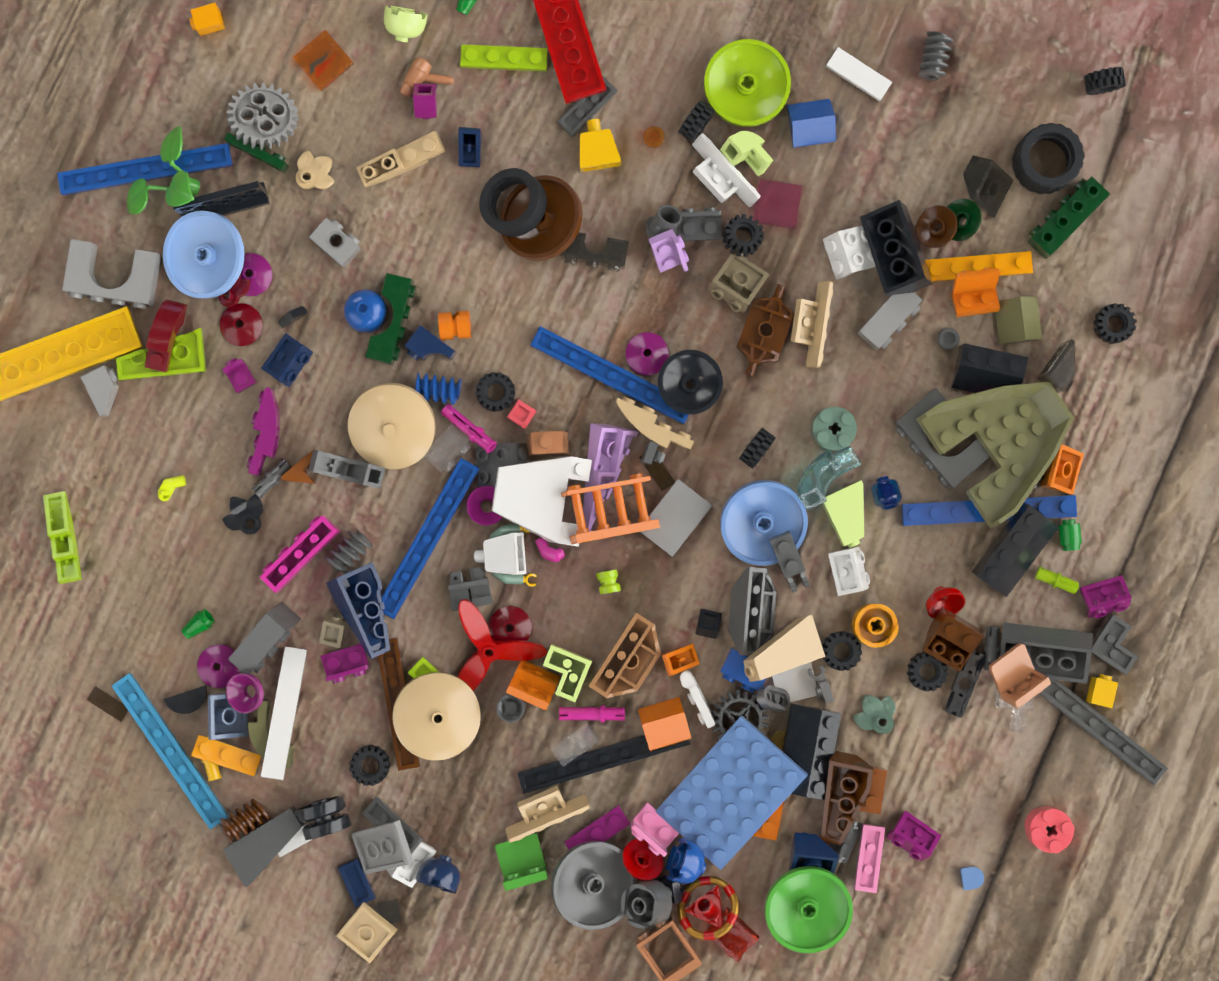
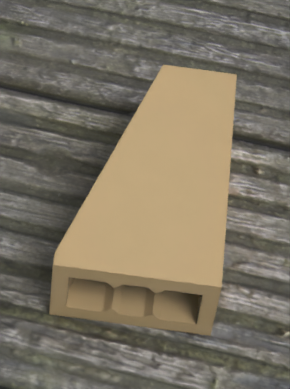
(786, 650)

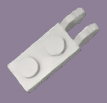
(697, 697)

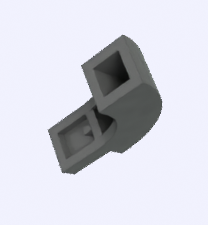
(346, 469)

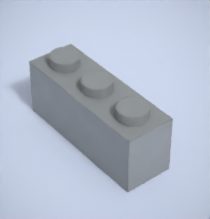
(889, 318)

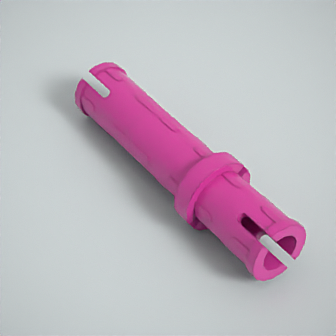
(475, 433)
(592, 713)

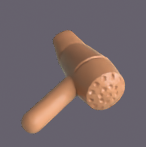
(419, 73)

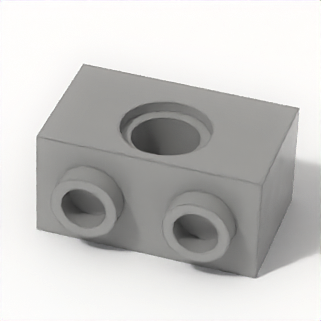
(323, 238)

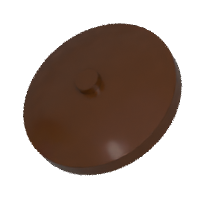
(557, 227)

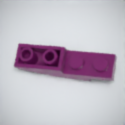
(268, 422)

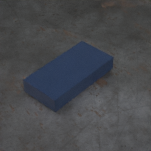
(356, 882)

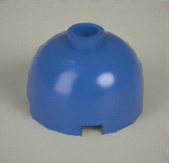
(365, 311)
(685, 862)

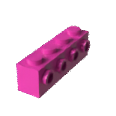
(297, 556)

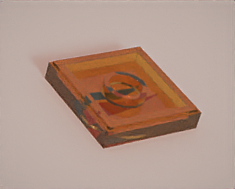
(323, 60)

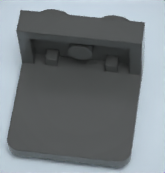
(503, 455)

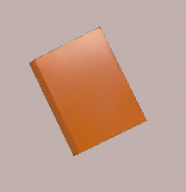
(1063, 471)
(664, 723)

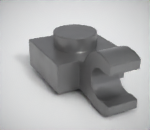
(823, 690)

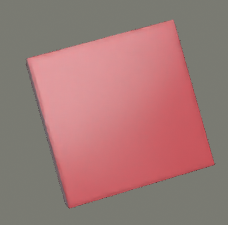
(521, 414)

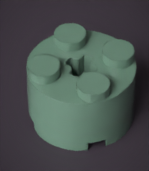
(843, 421)

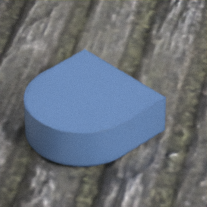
(971, 877)

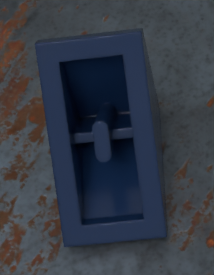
(469, 146)

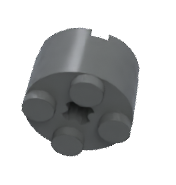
(647, 903)

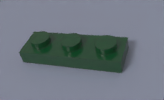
(275, 160)

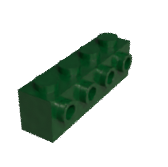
(1068, 217)

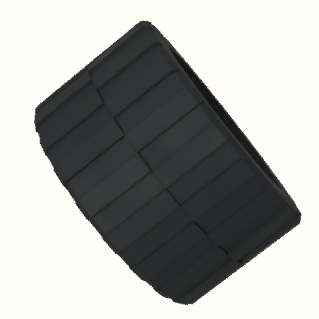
(1066, 140)

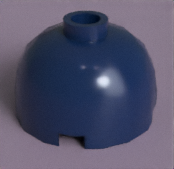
(440, 874)

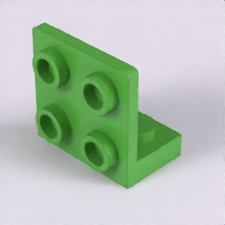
(521, 862)

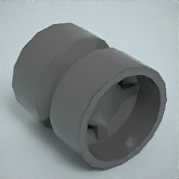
(510, 708)

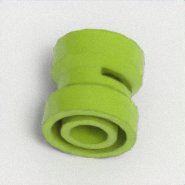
(608, 582)

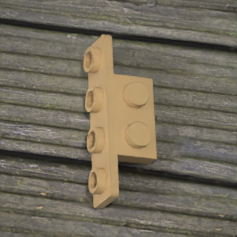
(811, 323)
(543, 811)

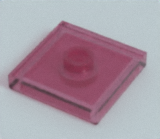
(777, 203)

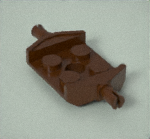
(763, 348)

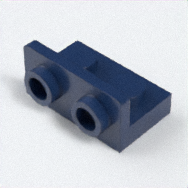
(287, 360)

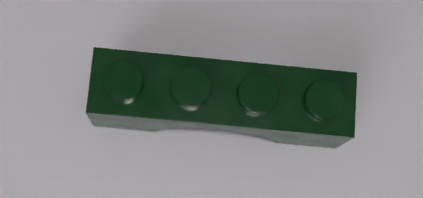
(384, 346)

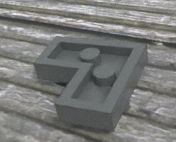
(1108, 646)

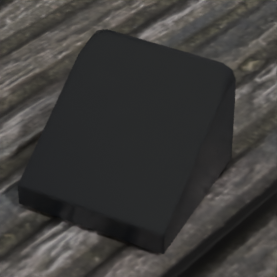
(708, 623)

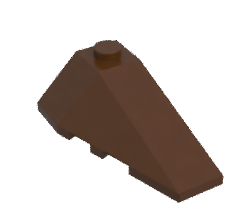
(846, 791)

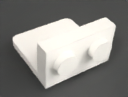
(848, 252)

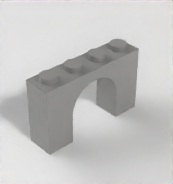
(138, 289)

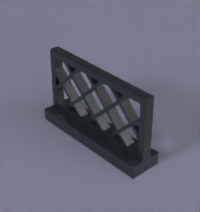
(228, 200)

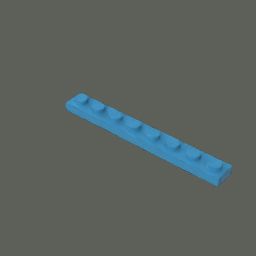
(170, 750)

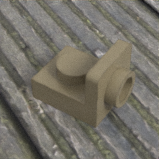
(333, 629)

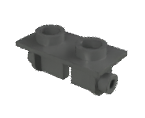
(845, 849)

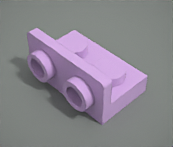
(668, 251)

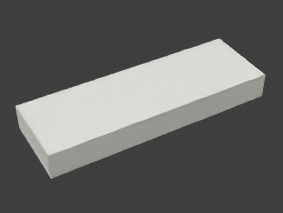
(858, 74)

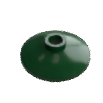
(966, 210)

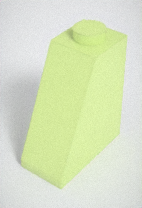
(846, 513)

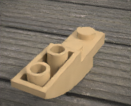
(401, 160)
(643, 421)

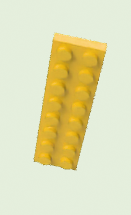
(67, 352)

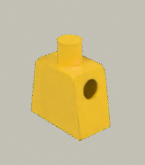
(597, 148)

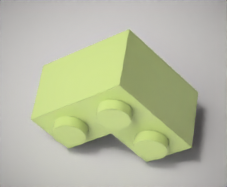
(573, 668)

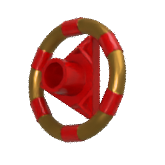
(708, 908)

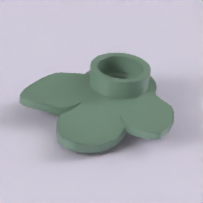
(874, 711)

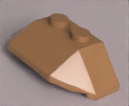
(628, 659)

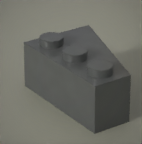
(264, 639)

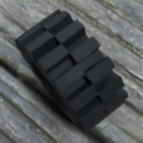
(1104, 80)
(696, 121)
(744, 224)
(1127, 319)
(495, 405)
(757, 448)
(851, 641)
(915, 678)
(356, 765)

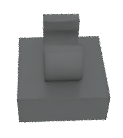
(650, 454)

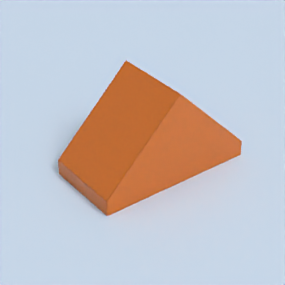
(680, 659)

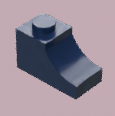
(425, 344)

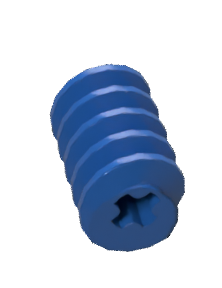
(438, 388)

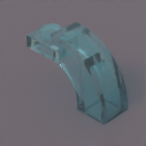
(822, 472)

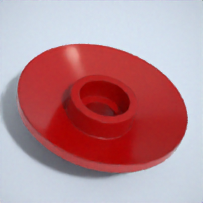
(651, 863)

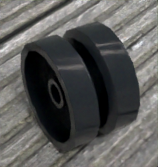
(322, 813)

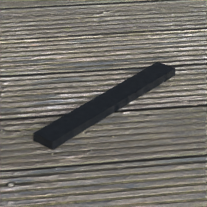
(590, 763)

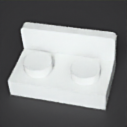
(849, 571)
(408, 873)

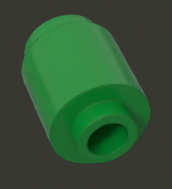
(1070, 535)

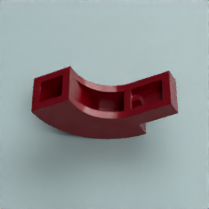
(163, 334)

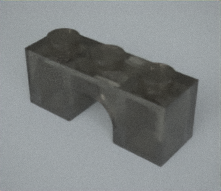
(612, 256)

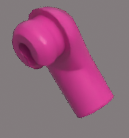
(549, 553)

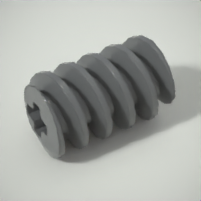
(934, 55)
(349, 551)

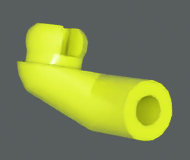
(169, 485)

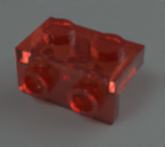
(738, 938)

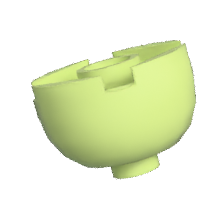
(404, 22)

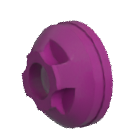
(474, 506)
(237, 693)

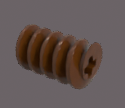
(243, 820)

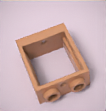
(683, 968)

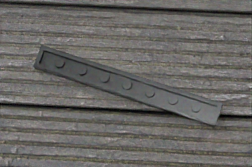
(1104, 731)

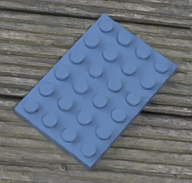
(731, 792)

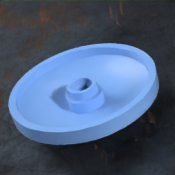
(203, 254)

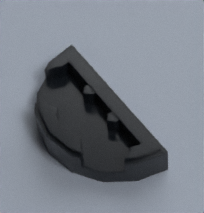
(187, 701)

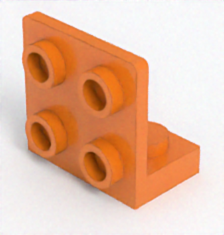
(975, 292)

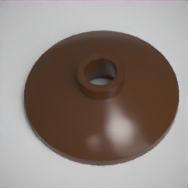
(930, 221)

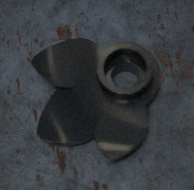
(242, 512)

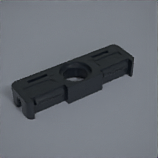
(960, 697)

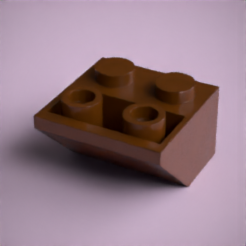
(951, 639)

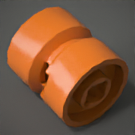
(454, 325)

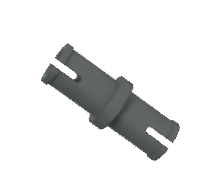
(271, 478)
(992, 645)

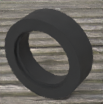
(529, 218)

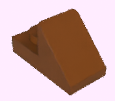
(298, 471)

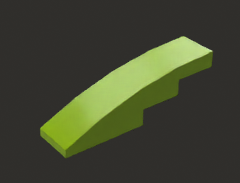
(62, 536)

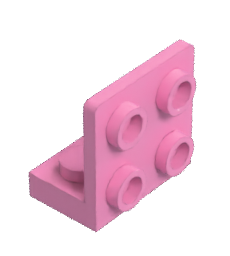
(653, 829)

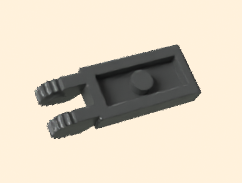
(788, 558)

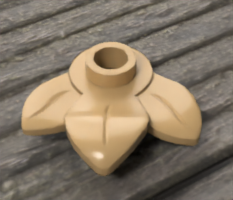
(316, 169)

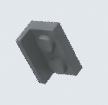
(700, 225)

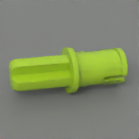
(1056, 580)

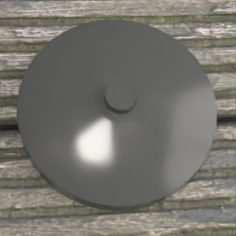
(590, 885)

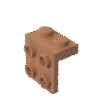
(1016, 676)

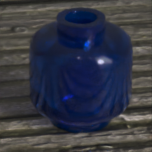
(886, 493)

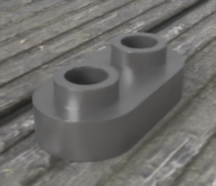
(773, 698)

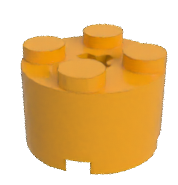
(887, 624)

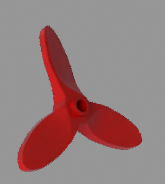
(478, 632)

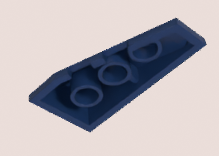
(361, 605)

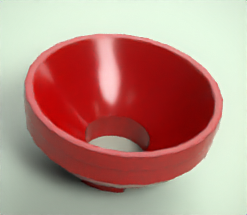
(946, 597)

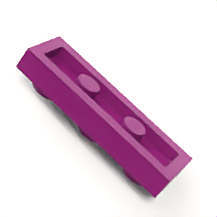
(601, 828)

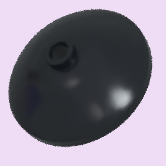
(697, 369)

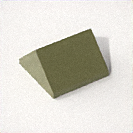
(1018, 320)

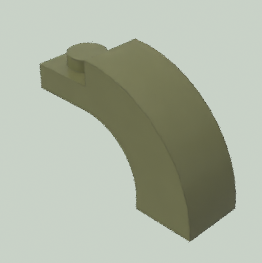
(260, 730)

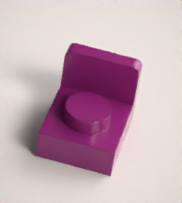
(239, 375)

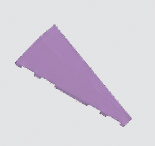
(606, 449)

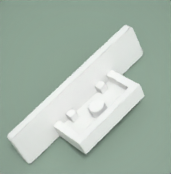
(721, 175)

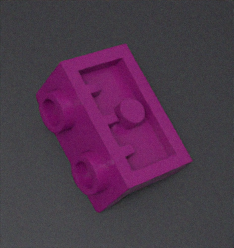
(1106, 597)
(345, 662)
(914, 836)

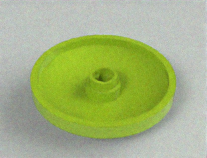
(747, 82)

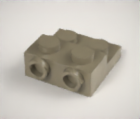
(738, 282)

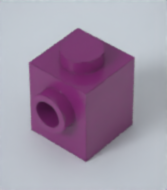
(425, 101)

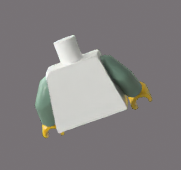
(505, 555)

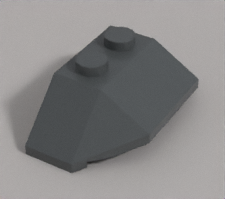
(752, 610)

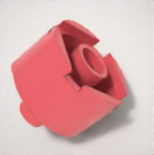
(1061, 832)

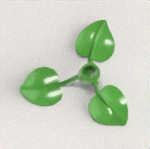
(182, 187)

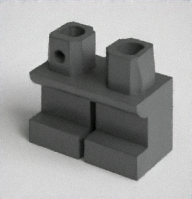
(479, 589)

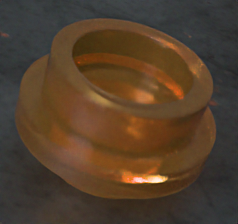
(654, 137)

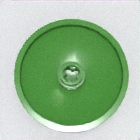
(808, 909)

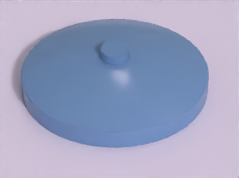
(759, 513)

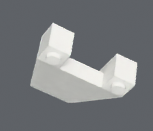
(532, 495)

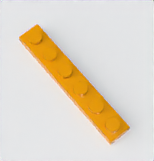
(1008, 263)

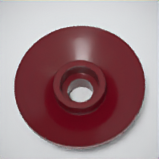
(251, 327)
(514, 616)

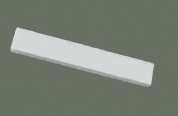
(284, 713)

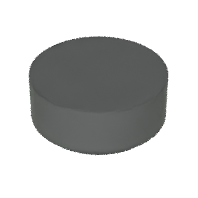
(948, 338)

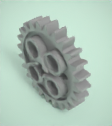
(262, 116)

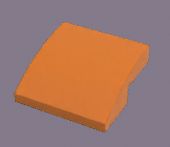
(533, 684)

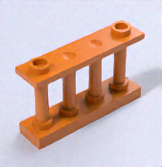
(603, 529)

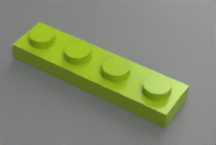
(503, 58)

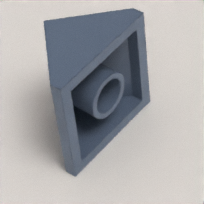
(224, 720)

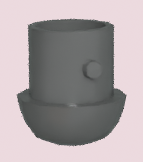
(664, 220)

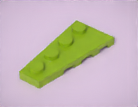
(185, 358)

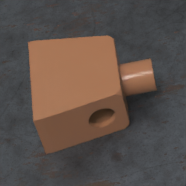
(547, 443)

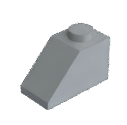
(102, 388)

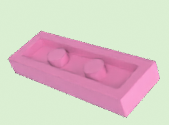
(869, 858)

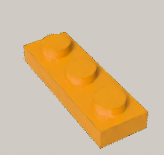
(226, 755)

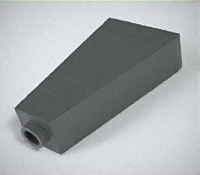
(259, 847)

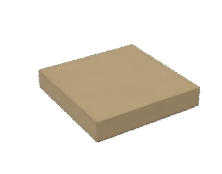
(366, 932)

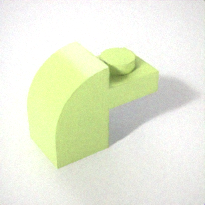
(747, 147)

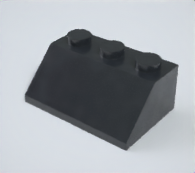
(987, 369)

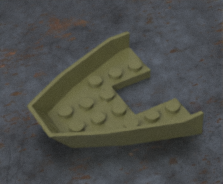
(1018, 430)

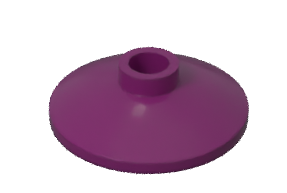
(261, 276)
(642, 364)
(205, 666)

